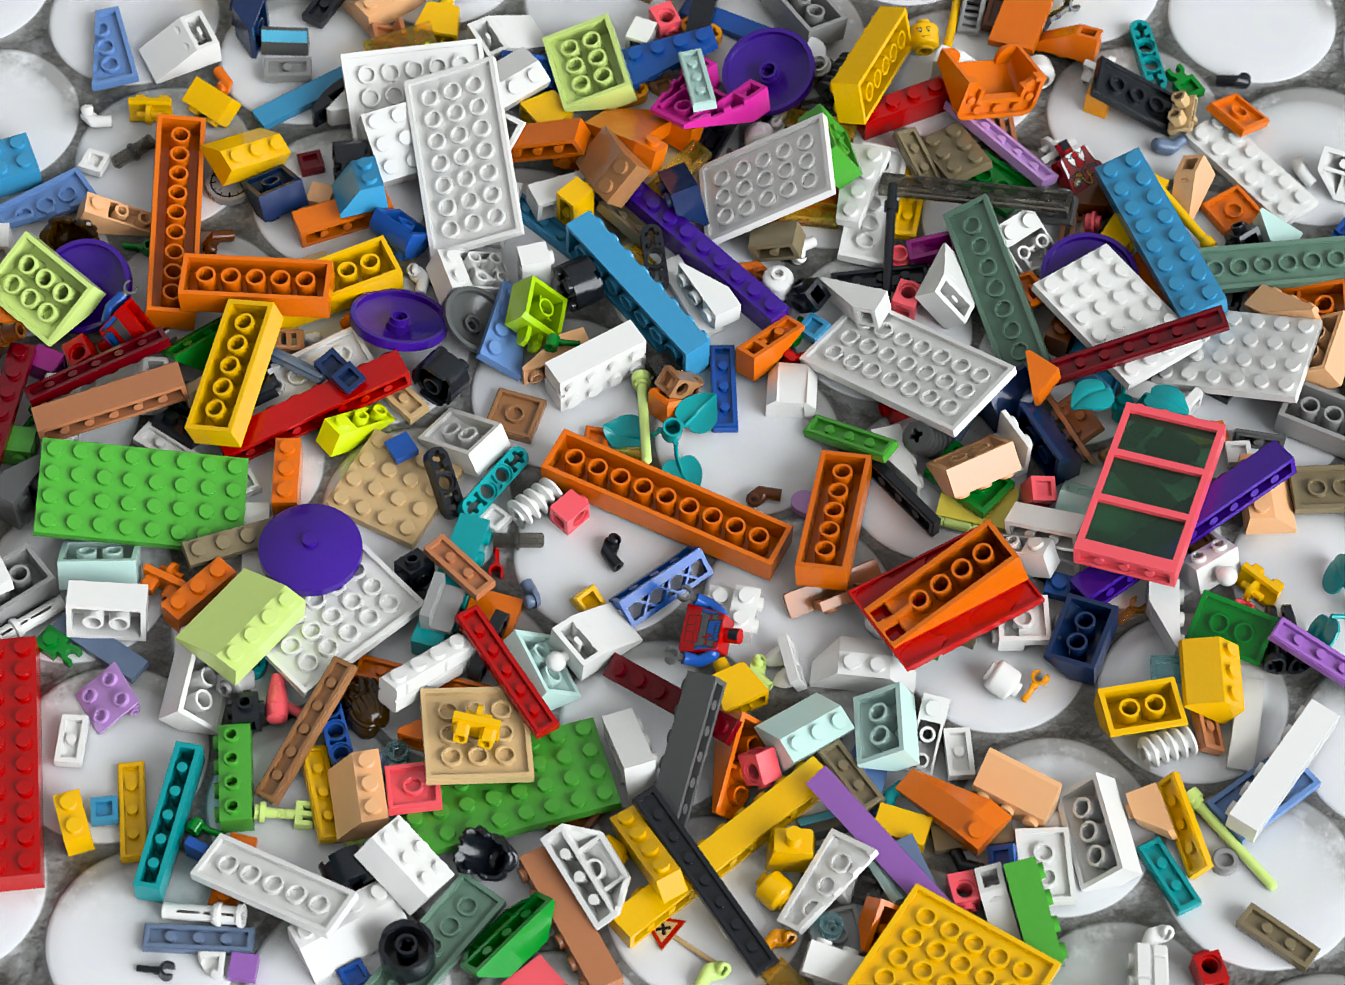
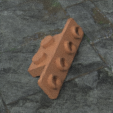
(1080, 424)
(828, 600)

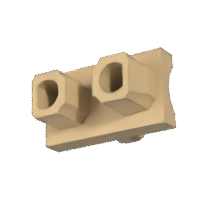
(1183, 112)

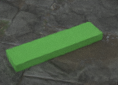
(850, 438)

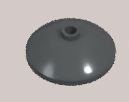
(467, 315)

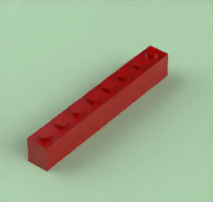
(307, 410)

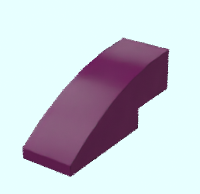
(926, 248)

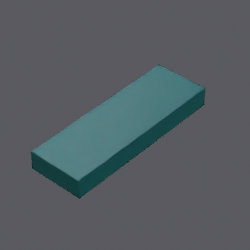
(1168, 876)

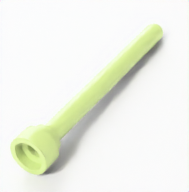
(641, 382)
(1197, 803)

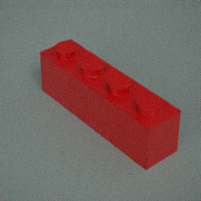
(906, 107)

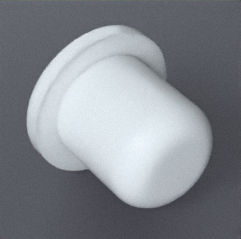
(312, 338)

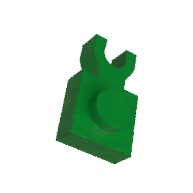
(1183, 82)
(55, 643)

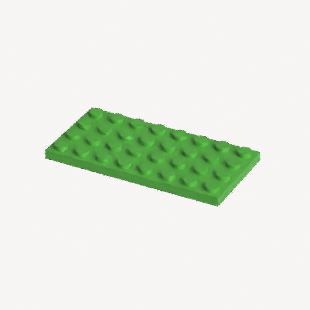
(136, 494)
(568, 785)

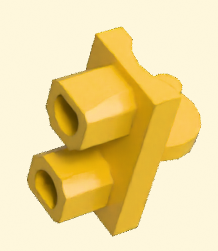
(147, 108)
(1257, 585)
(476, 725)

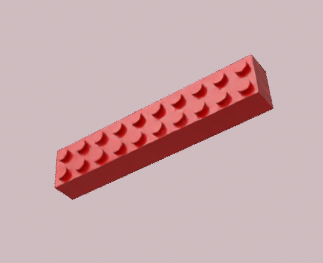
(21, 766)

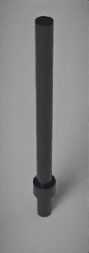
(891, 207)

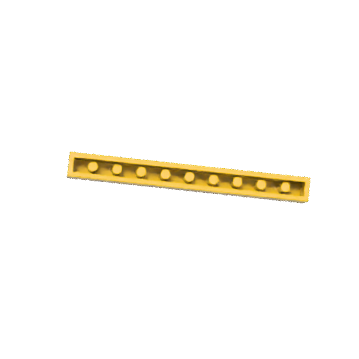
(724, 849)

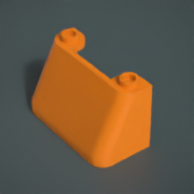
(991, 87)

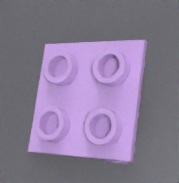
(108, 698)

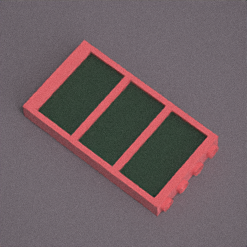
(1150, 494)

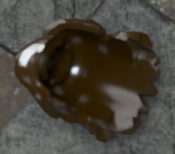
(64, 229)
(363, 709)

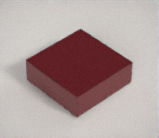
(311, 163)

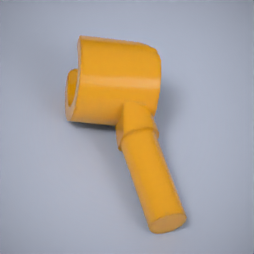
(1034, 685)

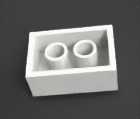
(391, 143)
(107, 610)
(404, 864)

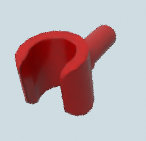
(792, 357)
(496, 564)

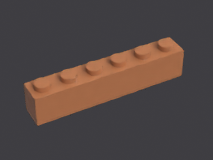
(111, 402)
(570, 923)

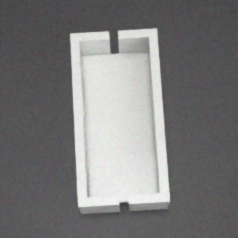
(595, 365)

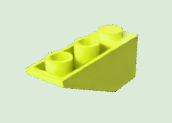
(350, 429)

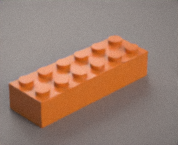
(293, 284)
(833, 520)

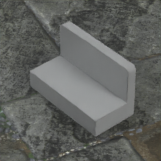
(440, 605)

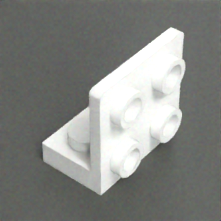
(1009, 429)

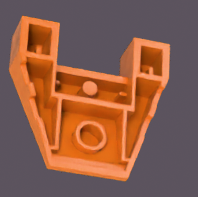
(642, 133)

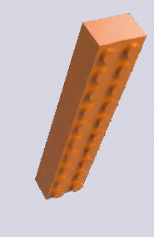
(174, 215)
(668, 504)

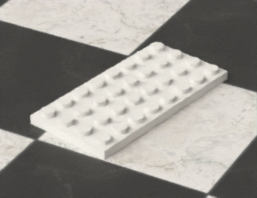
(464, 157)
(911, 369)

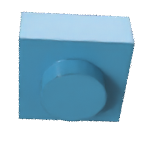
(814, 327)
(104, 810)

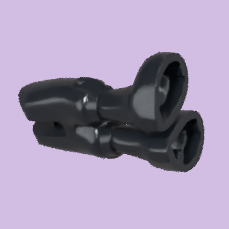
(1275, 661)

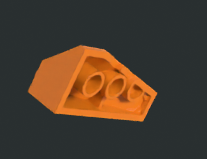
(1326, 295)
(728, 780)
(959, 812)

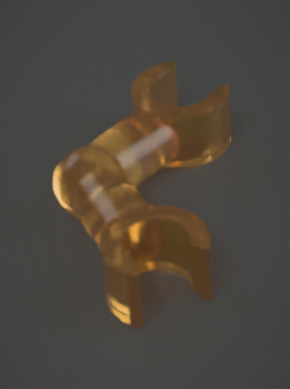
(1130, 611)

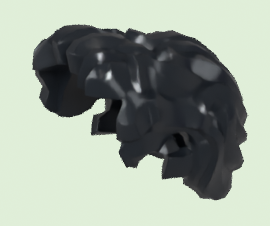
(484, 854)

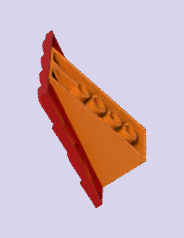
(947, 595)

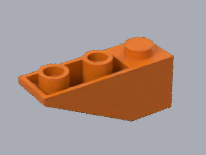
(1072, 42)

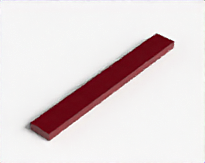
(1141, 344)

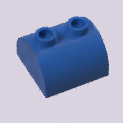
(400, 231)

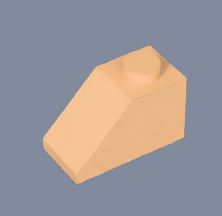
(1150, 811)

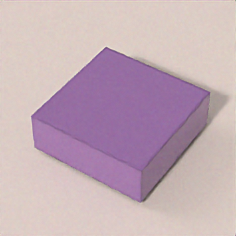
(243, 967)

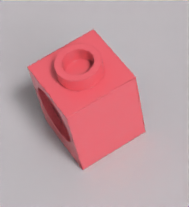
(667, 19)
(904, 298)
(1039, 491)
(569, 511)
(760, 766)
(963, 882)

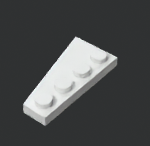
(857, 195)
(827, 876)

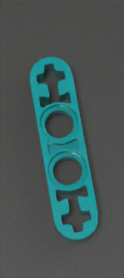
(1145, 58)
(490, 481)

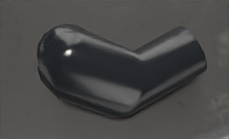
(1239, 81)

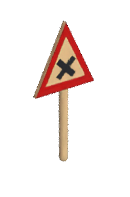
(667, 931)

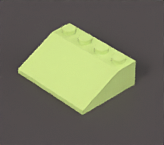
(589, 66)
(45, 290)
(242, 624)

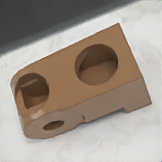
(678, 383)

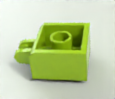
(535, 312)

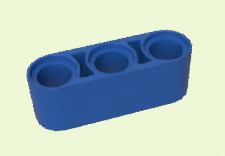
(338, 746)

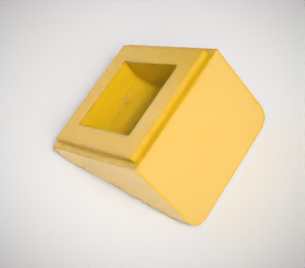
(587, 599)

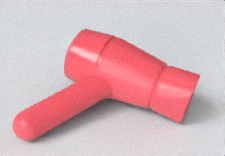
(277, 704)

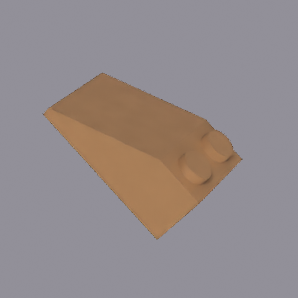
(612, 168)

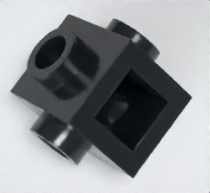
(1242, 234)
(808, 295)
(415, 569)
(246, 709)

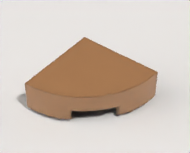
(661, 85)

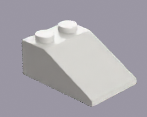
(469, 440)

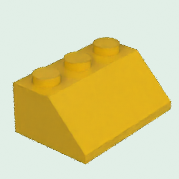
(245, 154)
(1211, 677)
(1139, 707)

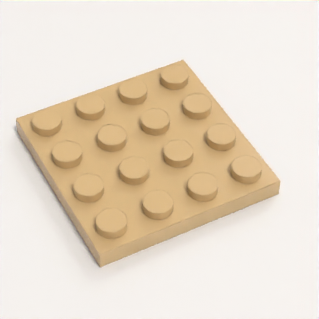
(389, 496)
(456, 763)

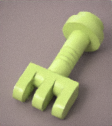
(299, 814)

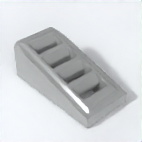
(969, 31)

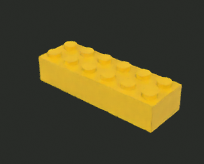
(871, 65)
(357, 270)
(234, 373)

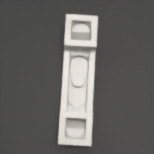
(1246, 728)

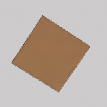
(518, 414)

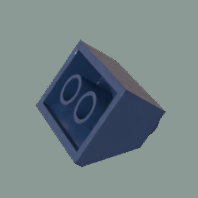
(1050, 445)
(1082, 638)

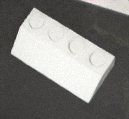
(520, 77)
(192, 695)
(1098, 833)
(353, 939)

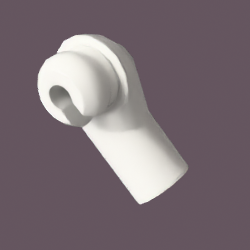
(93, 119)
(1299, 166)
(1158, 934)

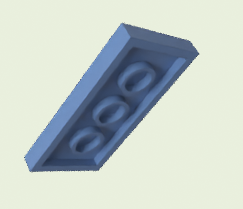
(1303, 787)

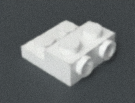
(741, 606)
(1027, 629)

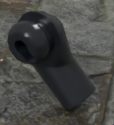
(609, 551)
(962, 863)

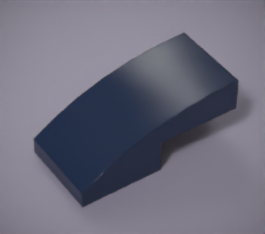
(339, 371)

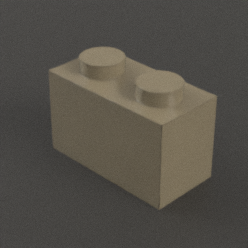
(777, 241)

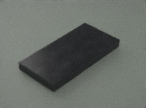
(1131, 94)

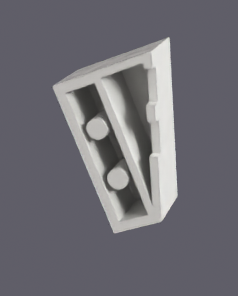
(1047, 523)
(630, 751)

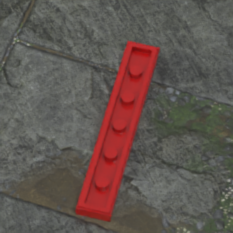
(507, 672)

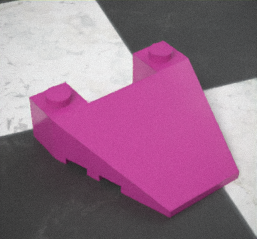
(740, 106)

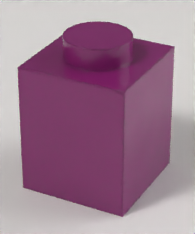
(47, 361)

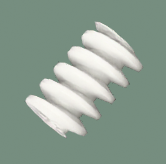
(532, 501)
(1166, 744)

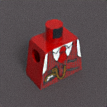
(1076, 167)

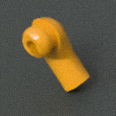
(781, 938)

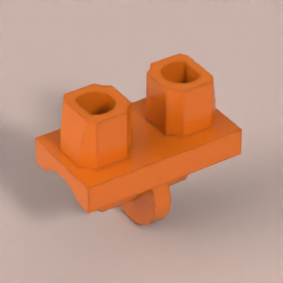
(166, 578)

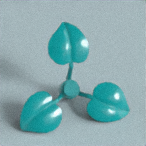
(1093, 395)
(695, 411)
(1333, 581)

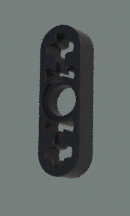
(658, 241)
(439, 493)
(477, 668)

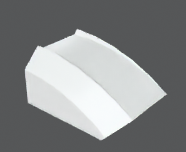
(791, 391)

